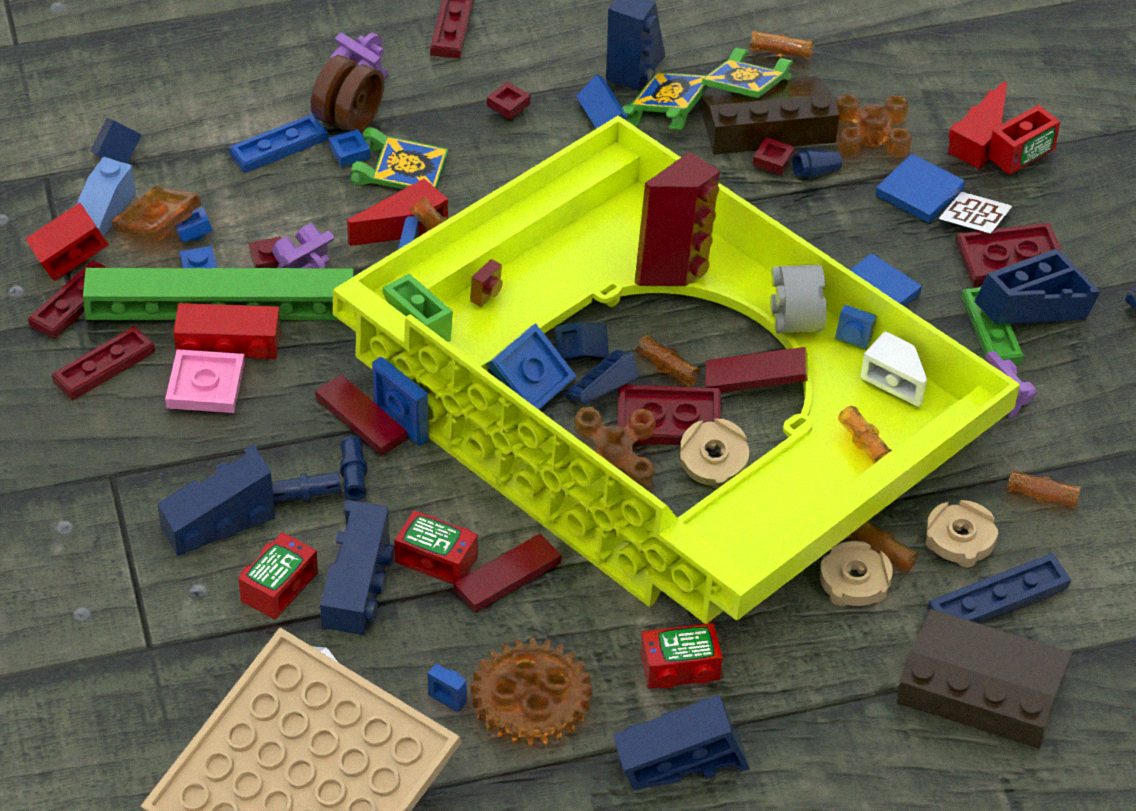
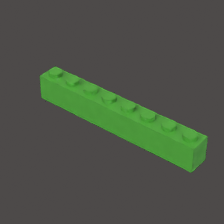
(157, 291)

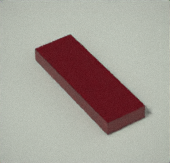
(451, 28)
(63, 306)
(103, 363)
(757, 370)
(361, 414)
(507, 572)

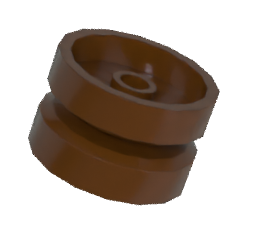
(347, 94)

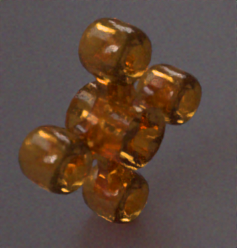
(873, 125)
(612, 437)

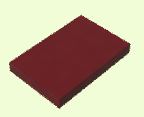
(1003, 247)
(672, 407)

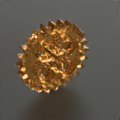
(534, 681)

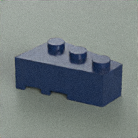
(633, 42)
(1037, 291)
(220, 505)
(358, 569)
(681, 744)

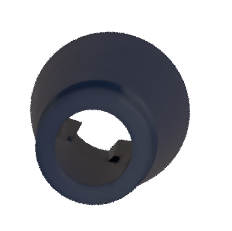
(813, 163)

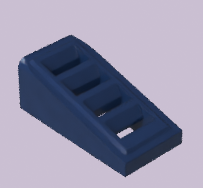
(608, 375)

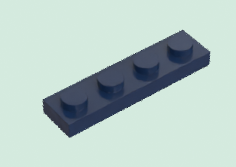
(1005, 590)

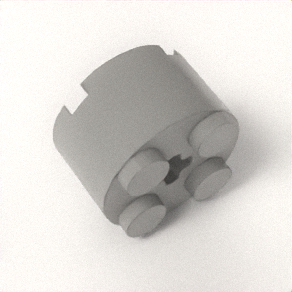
(798, 298)

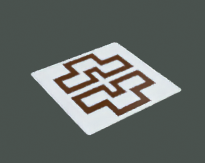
(975, 212)

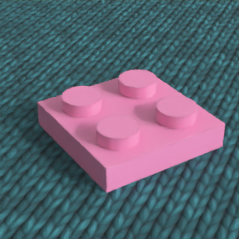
(205, 381)

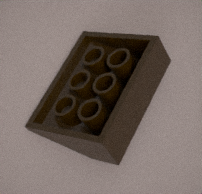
(790, 112)
(983, 678)

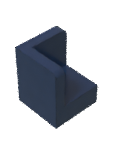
(115, 141)
(582, 340)

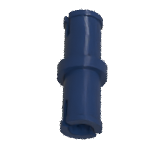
(353, 468)
(306, 487)

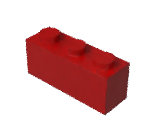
(228, 329)

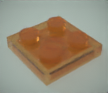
(156, 213)

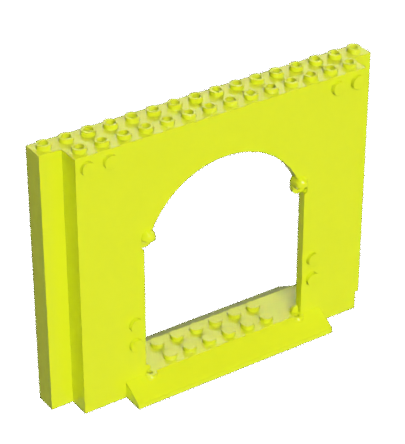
(573, 237)

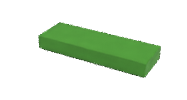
(991, 335)

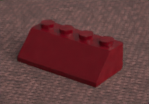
(677, 223)

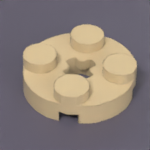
(710, 470)
(961, 548)
(852, 590)

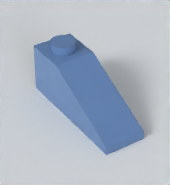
(107, 192)

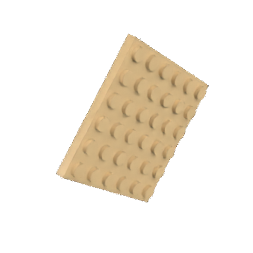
(306, 739)

